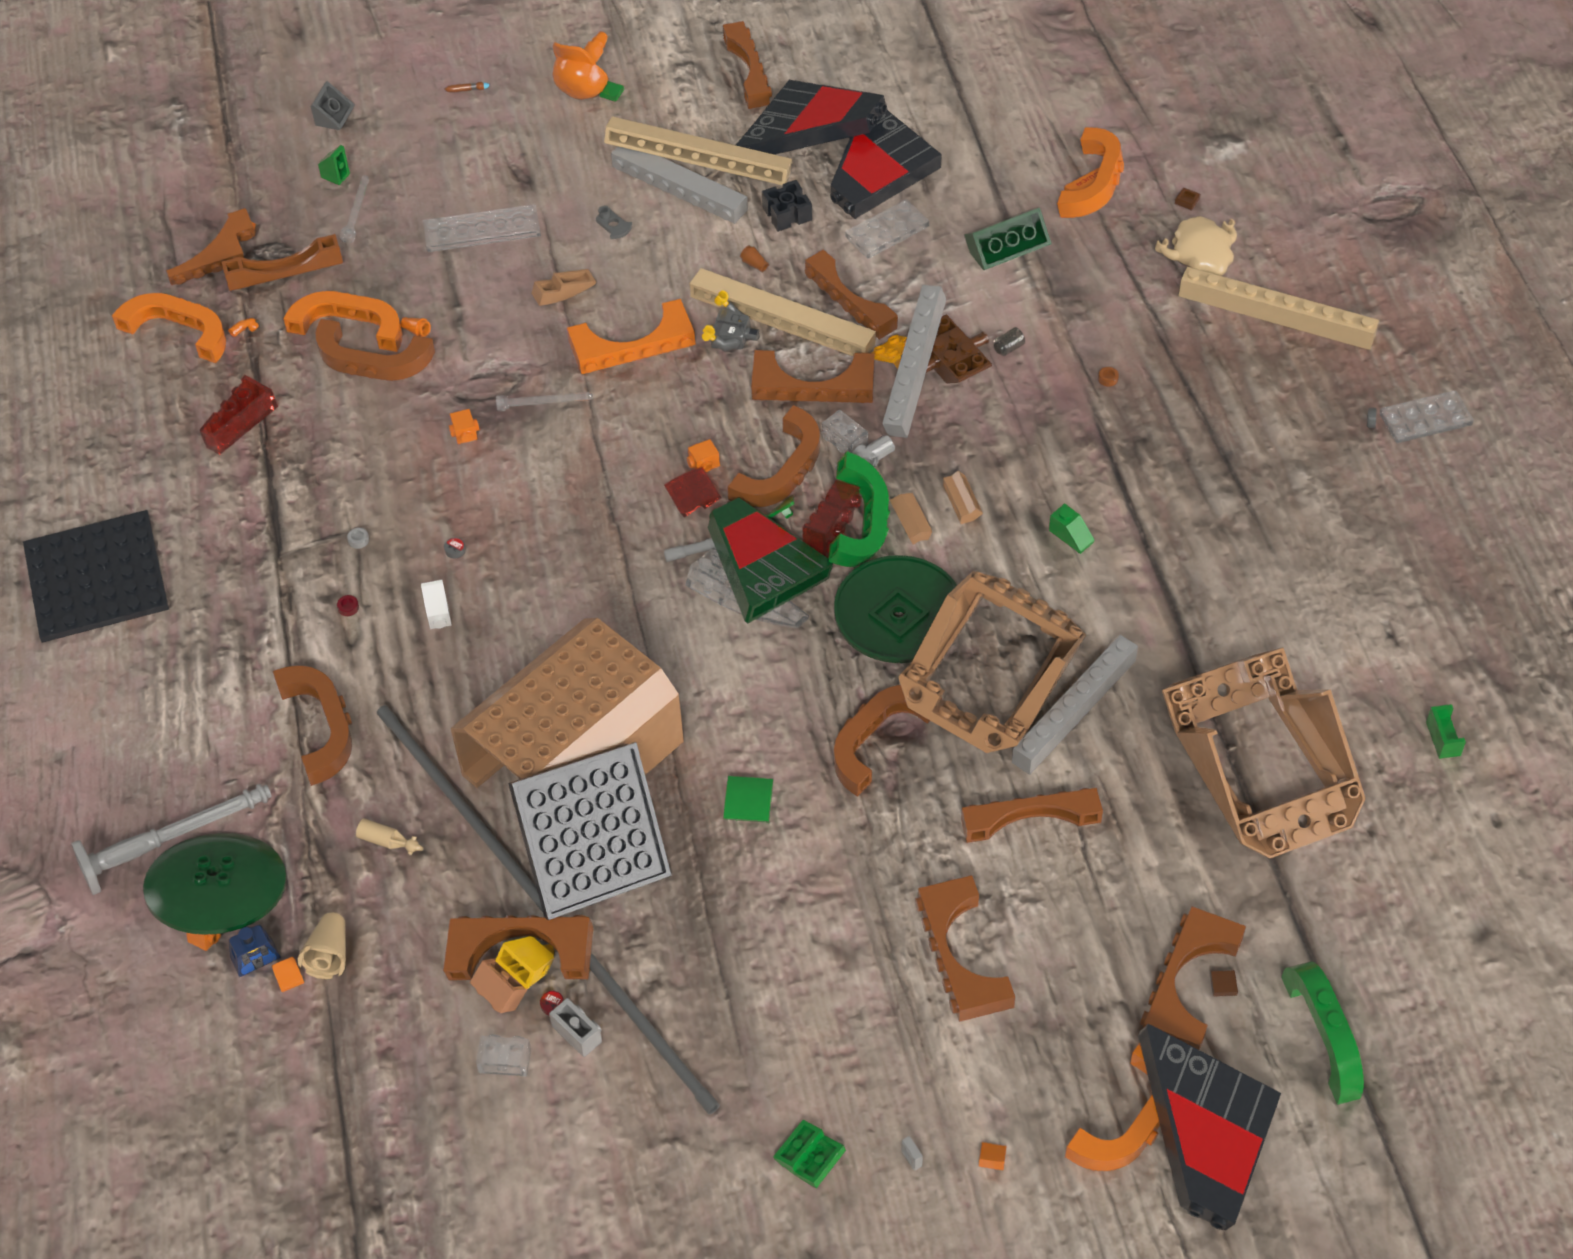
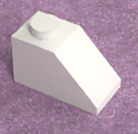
(436, 604)

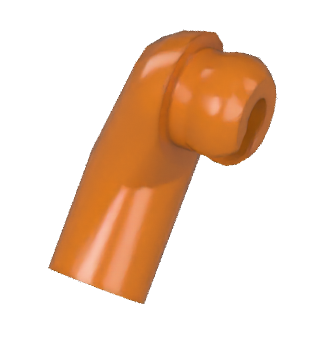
(242, 325)

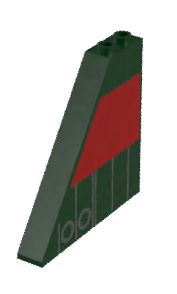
(763, 559)

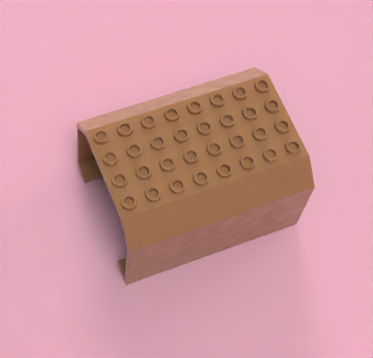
(571, 704)

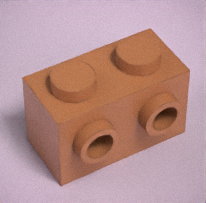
(497, 986)

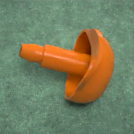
(576, 68)

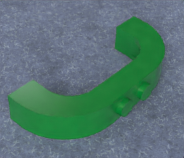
(855, 552)
(1345, 1061)

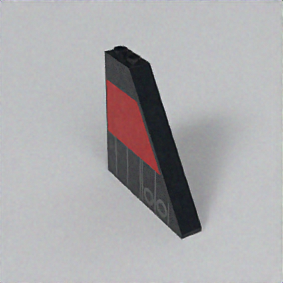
(812, 115)
(881, 166)
(1209, 1124)

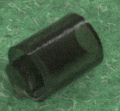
(1009, 341)

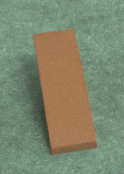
(562, 286)

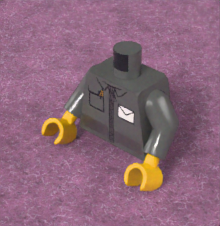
(730, 327)

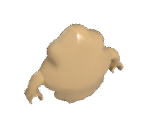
(1202, 245)

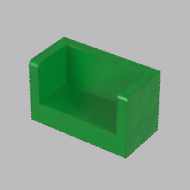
(1443, 732)

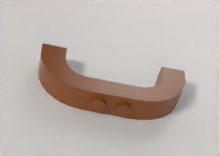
(369, 364)
(777, 488)
(856, 730)
(334, 755)

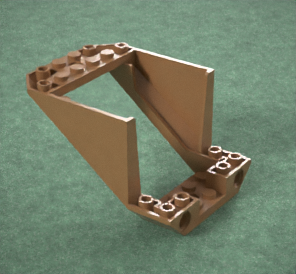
(925, 695)
(1312, 723)

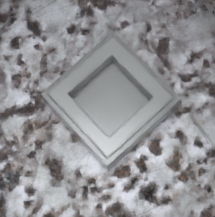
(911, 1153)

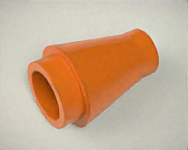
(417, 326)

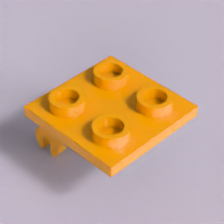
(891, 350)

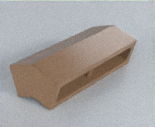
(962, 497)
(911, 517)

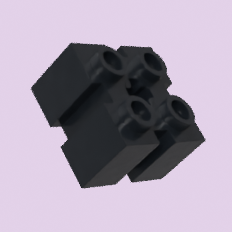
(787, 205)

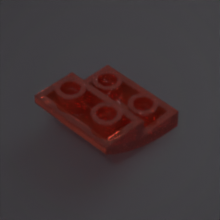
(692, 491)

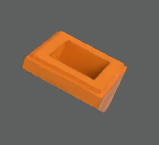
(287, 974)
(992, 1156)

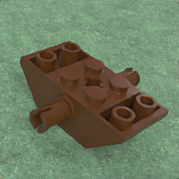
(956, 355)

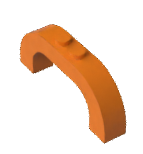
(1094, 197)
(160, 305)
(348, 306)
(1117, 1153)

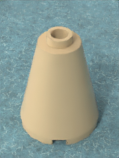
(325, 948)

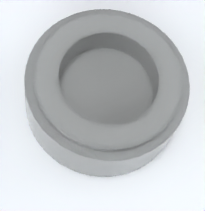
(358, 538)

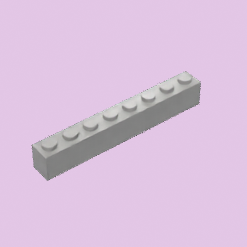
(681, 183)
(914, 361)
(1074, 704)

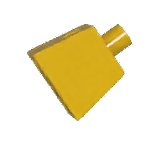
(526, 959)

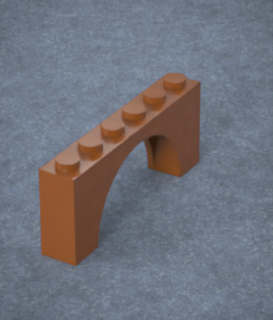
(853, 385)
(1201, 935)
(473, 937)
(969, 993)

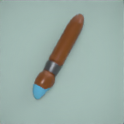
(467, 87)

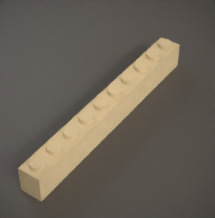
(698, 150)
(1278, 308)
(785, 314)

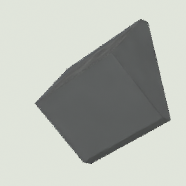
(331, 107)

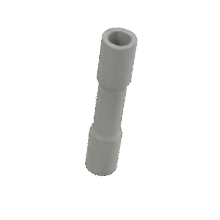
(683, 551)

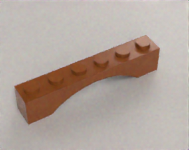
(755, 86)
(319, 254)
(871, 315)
(1077, 807)

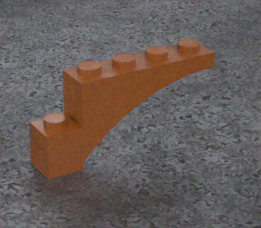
(222, 248)

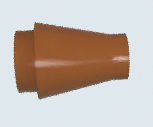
(752, 257)

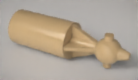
(385, 836)

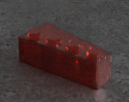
(238, 414)
(832, 516)

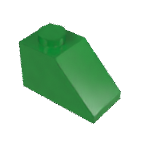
(334, 166)
(1070, 528)

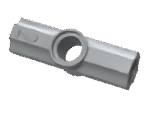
(875, 450)

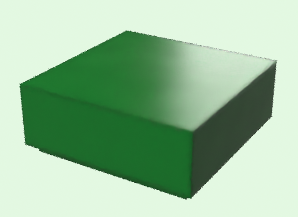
(612, 91)

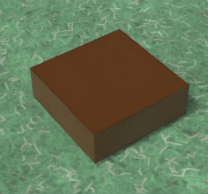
(1187, 198)
(1223, 983)

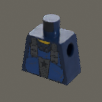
(252, 950)

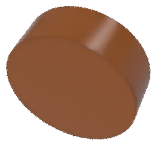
(1108, 376)

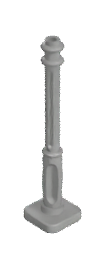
(140, 844)

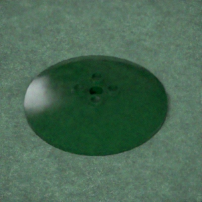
(880, 589)
(191, 901)

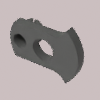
(607, 216)

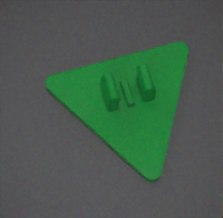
(784, 507)

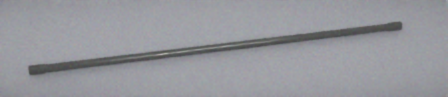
(701, 1094)

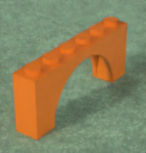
(597, 353)

